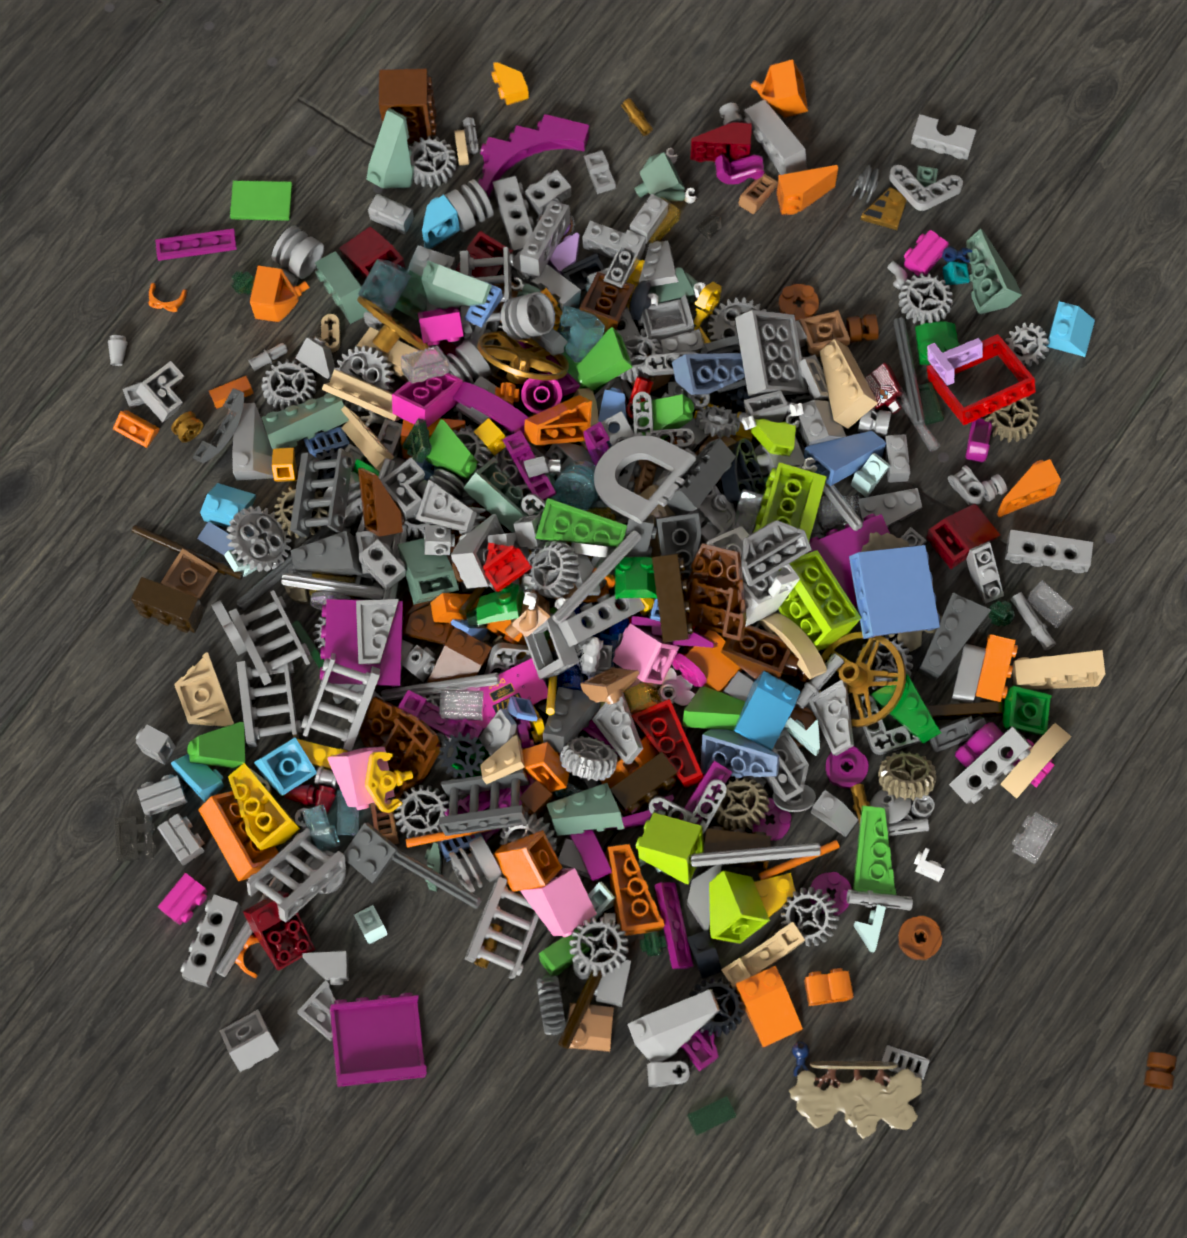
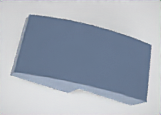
(215, 538)

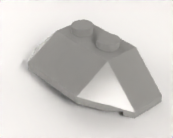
(771, 550)
(791, 769)

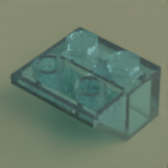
(385, 283)
(581, 331)

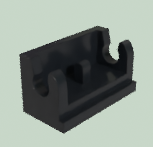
(578, 272)

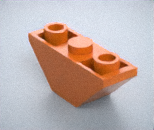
(624, 770)

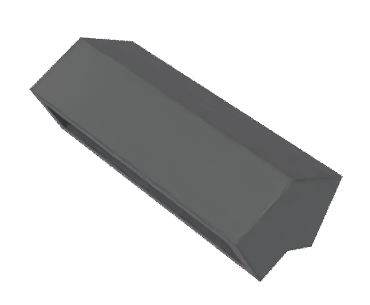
(551, 342)

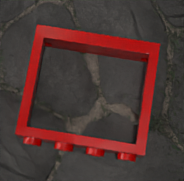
(993, 402)

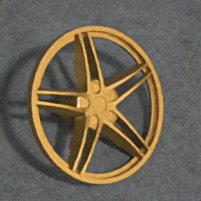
(391, 330)
(521, 358)
(860, 676)

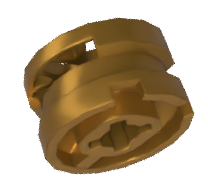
(187, 427)

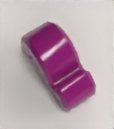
(739, 170)
(978, 440)
(978, 744)

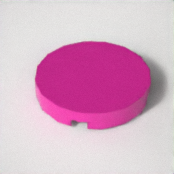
(689, 670)

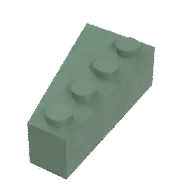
(303, 420)
(497, 494)

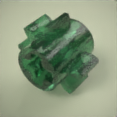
(242, 282)
(1001, 613)
(653, 943)

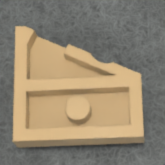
(504, 761)

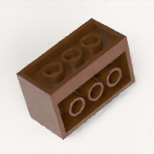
(410, 95)

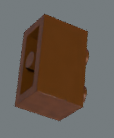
(535, 799)

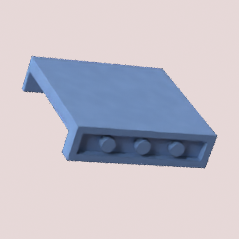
(894, 591)

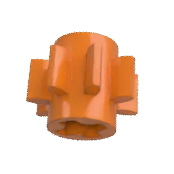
(508, 392)

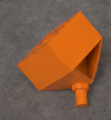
(783, 89)
(273, 294)

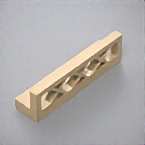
(361, 393)
(365, 439)

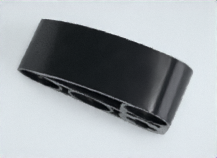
(743, 473)

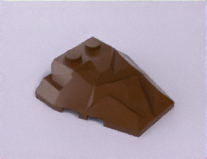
(717, 592)
(419, 623)
(404, 736)

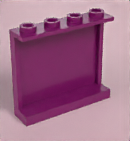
(841, 544)
(342, 639)
(377, 1040)

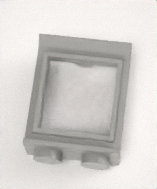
(667, 319)

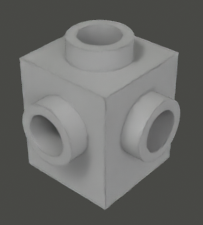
(438, 540)
(420, 662)

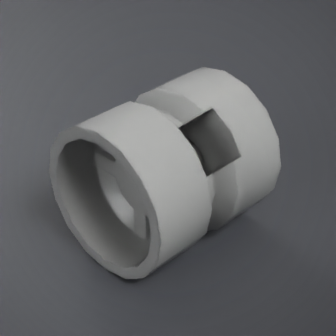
(875, 421)

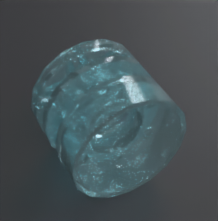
(576, 485)

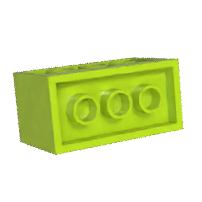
(791, 498)
(818, 602)

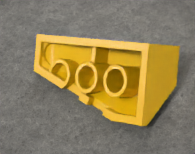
(263, 816)

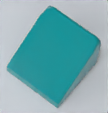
(955, 273)

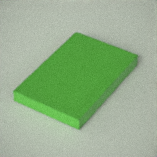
(261, 200)

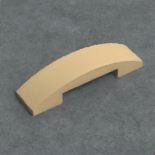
(799, 643)
(1040, 755)
(764, 955)

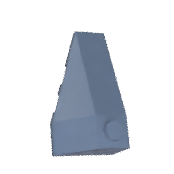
(707, 372)
(737, 754)

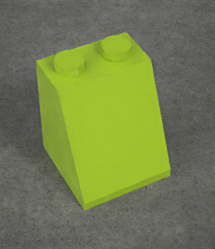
(669, 845)
(735, 907)

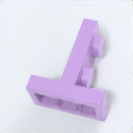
(946, 362)

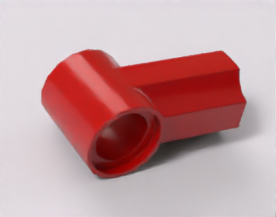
(641, 385)

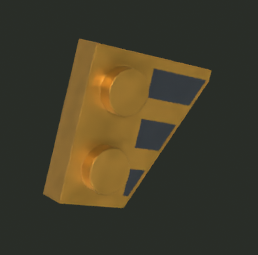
(886, 209)

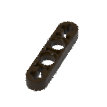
(958, 711)

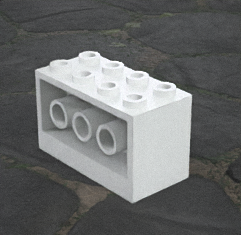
(757, 598)

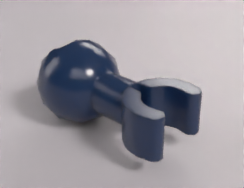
(950, 254)
(800, 1055)

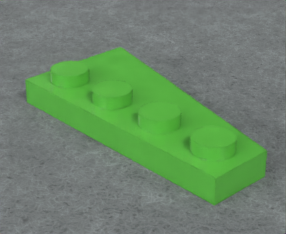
(575, 525)
(873, 855)

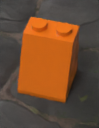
(714, 665)
(528, 862)

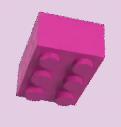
(440, 325)
(426, 399)

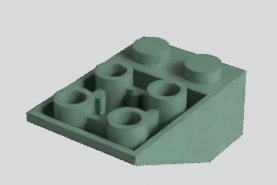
(426, 574)

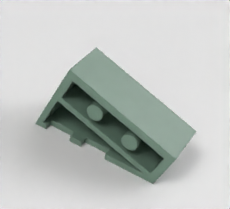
(341, 285)
(585, 811)

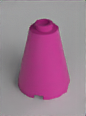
(534, 388)

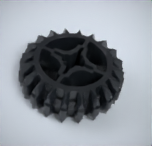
(727, 995)

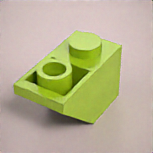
(775, 437)

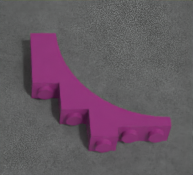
(550, 135)

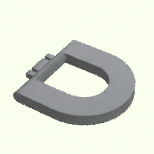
(635, 449)

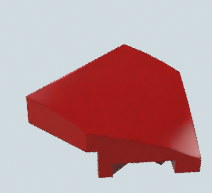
(504, 565)

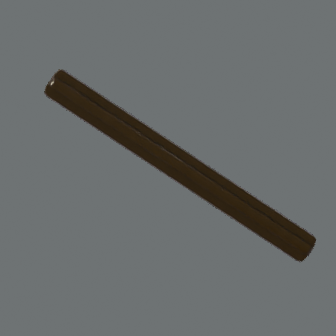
(584, 1000)

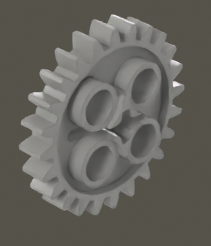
(721, 325)
(372, 363)
(258, 539)

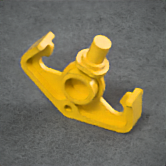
(707, 301)
(380, 782)

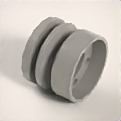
(470, 204)
(297, 252)
(527, 316)
(468, 364)
(354, 508)
(475, 864)

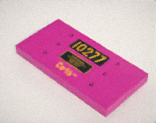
(518, 682)

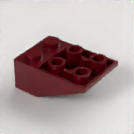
(730, 140)
(482, 248)
(366, 249)
(960, 533)
(281, 940)

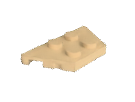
(203, 696)

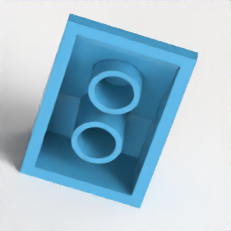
(766, 710)

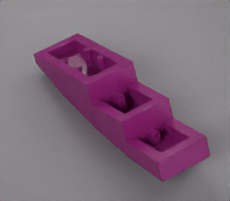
(696, 639)

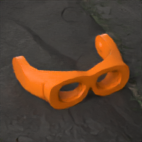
(170, 306)
(610, 582)
(240, 959)

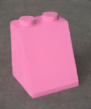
(645, 653)
(350, 774)
(561, 903)

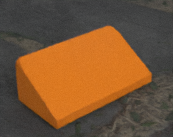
(221, 393)
(135, 428)

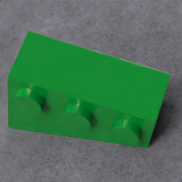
(910, 710)

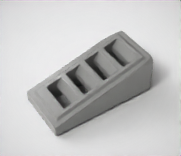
(907, 1055)

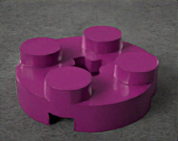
(522, 732)
(846, 779)
(782, 822)
(835, 882)

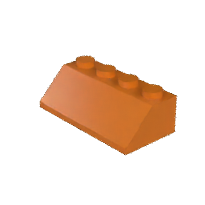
(228, 829)

